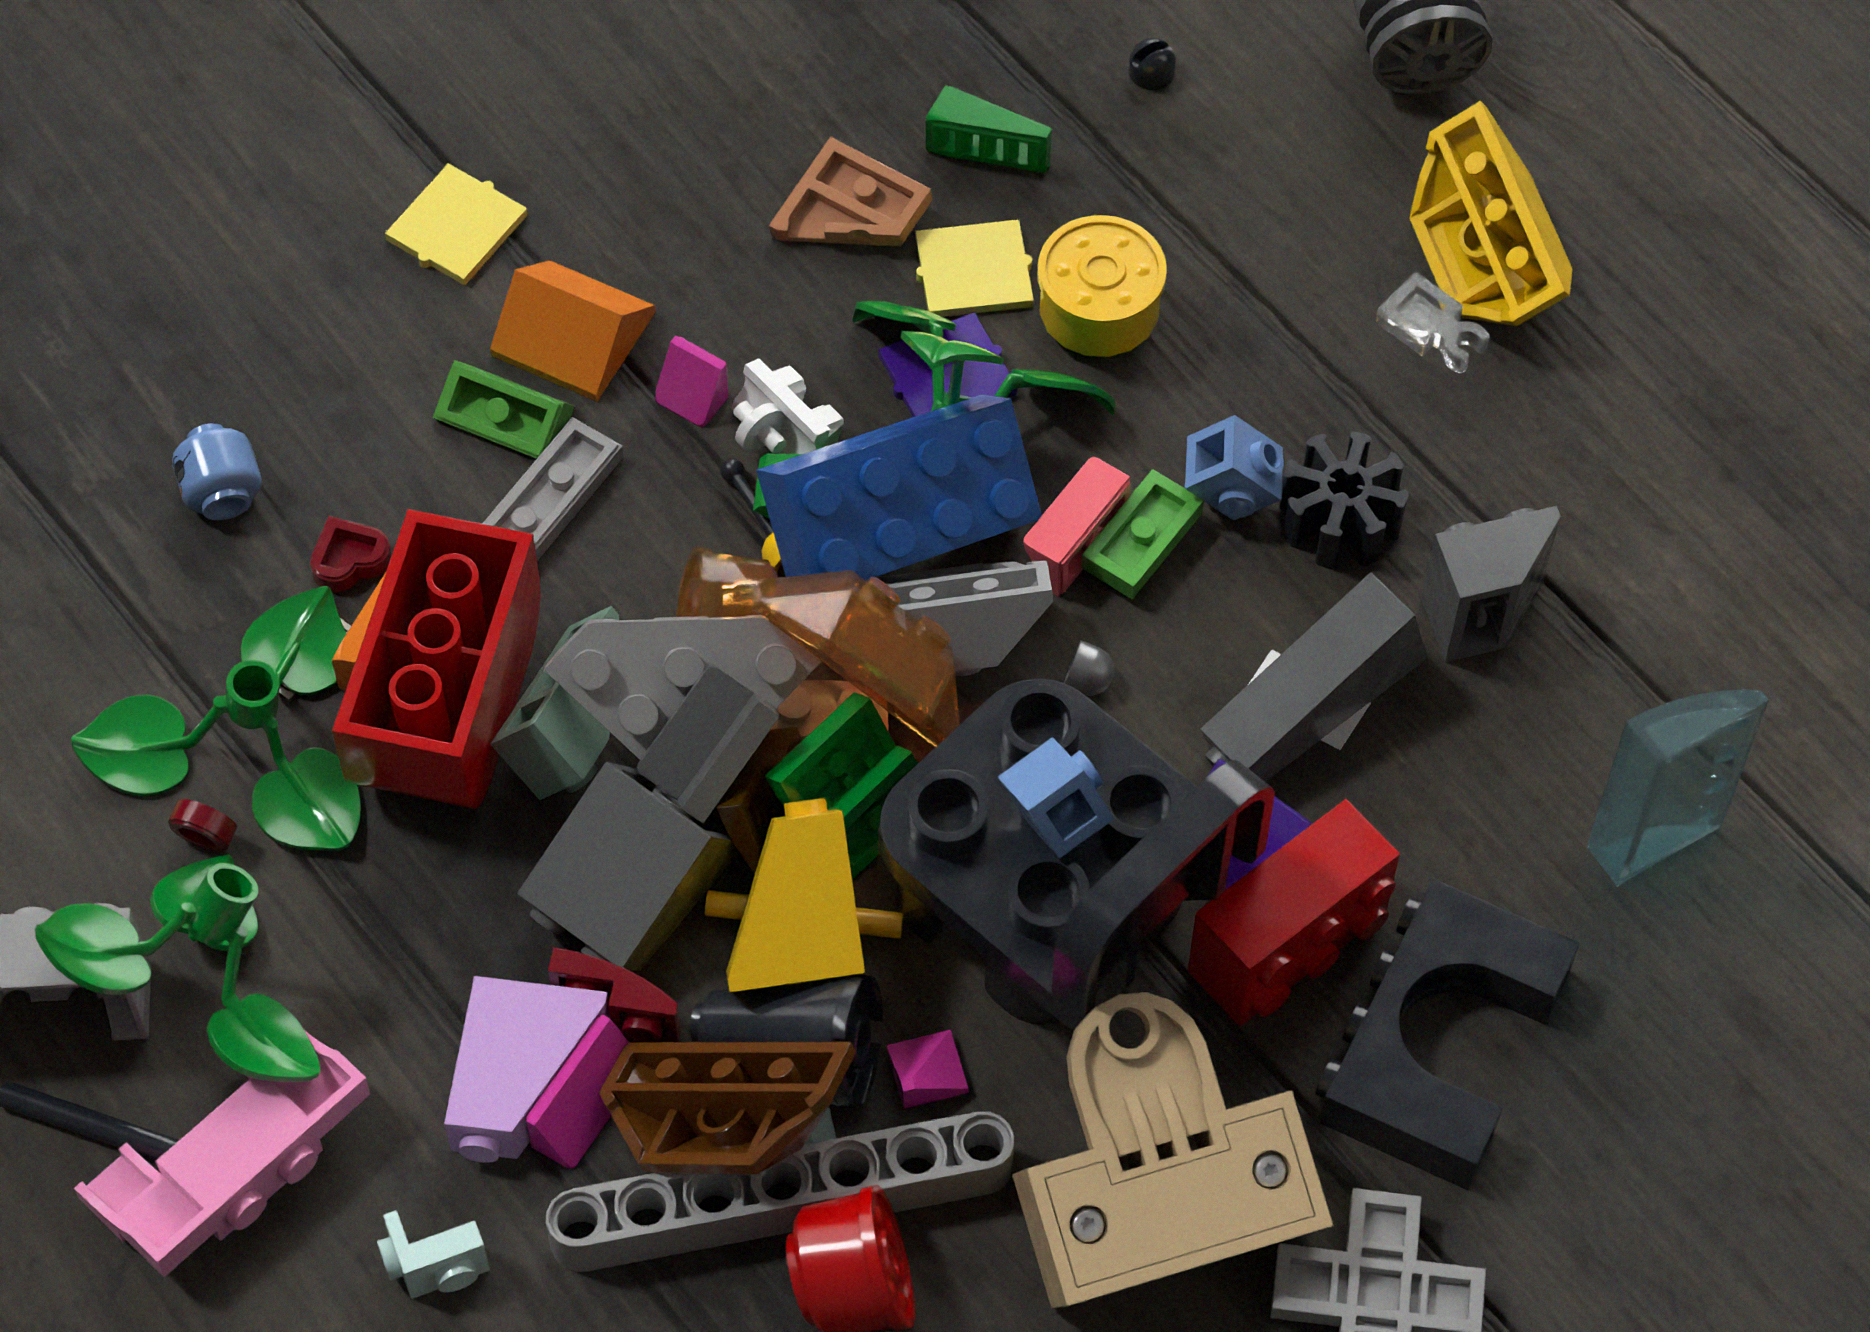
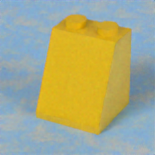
(800, 904)

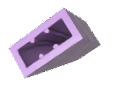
(508, 1056)

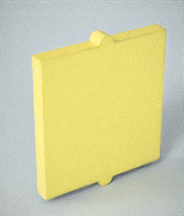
(456, 224)
(974, 268)

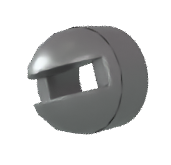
(1090, 670)

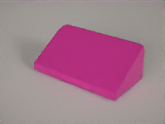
(571, 1108)

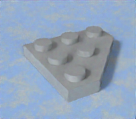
(642, 669)

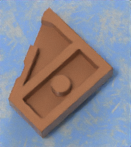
(851, 201)

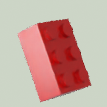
(1293, 914)

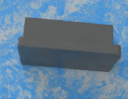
(707, 741)

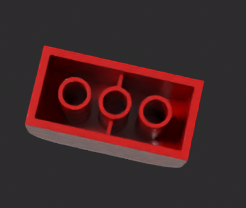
(440, 660)

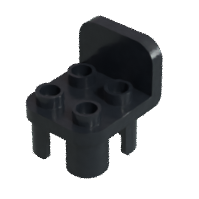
(1074, 921)

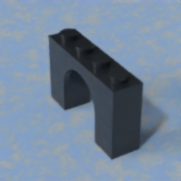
(1446, 947)

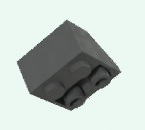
(1486, 579)

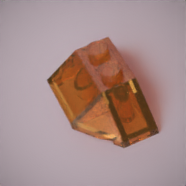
(870, 644)

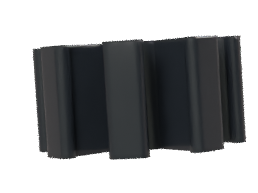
(1343, 500)

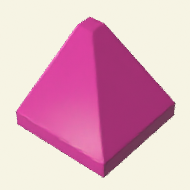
(927, 1069)

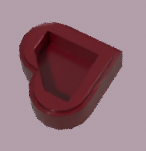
(348, 553)

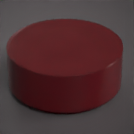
(202, 825)

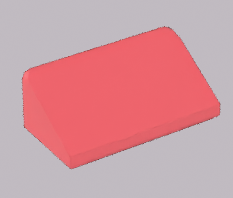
(1076, 520)

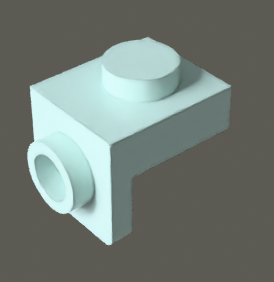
(437, 1262)

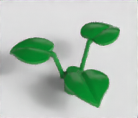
(939, 351)
(303, 804)
(212, 906)

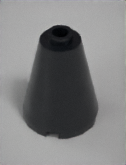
(801, 1012)

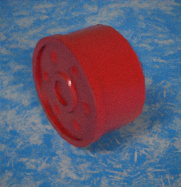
(851, 1265)

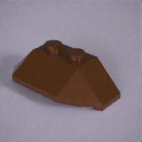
(721, 1101)

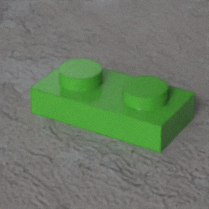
(1142, 534)

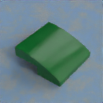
(849, 765)

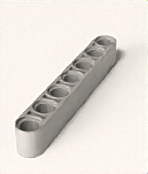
(756, 1214)

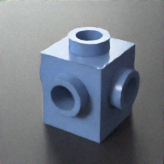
(1234, 468)

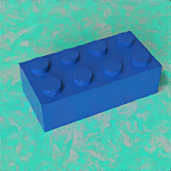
(902, 491)

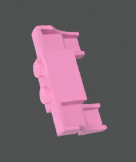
(225, 1164)

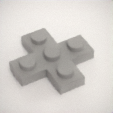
(1378, 1277)

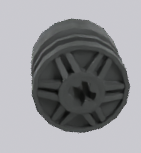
(1424, 42)

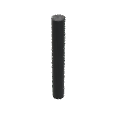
(84, 1120)

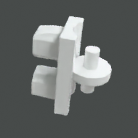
(777, 417)

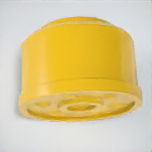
(1101, 285)

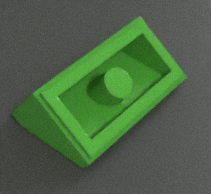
(501, 409)

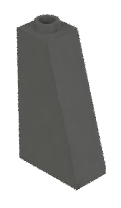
(1318, 681)

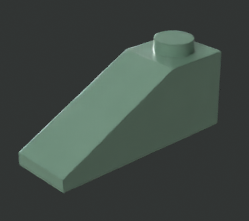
(550, 734)

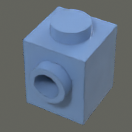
(1058, 796)

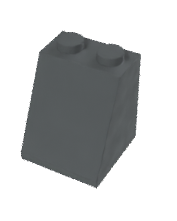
(626, 868)

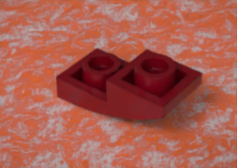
(635, 1004)

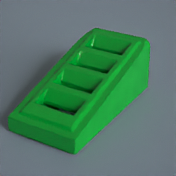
(985, 133)

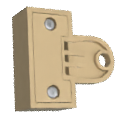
(1166, 1163)

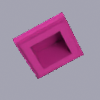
(692, 382)

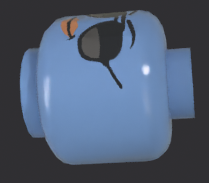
(216, 471)

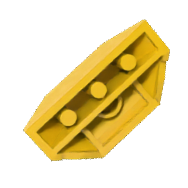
(1486, 224)

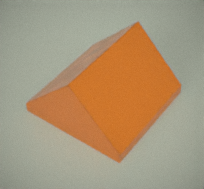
(568, 327)

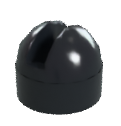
(1157, 67)

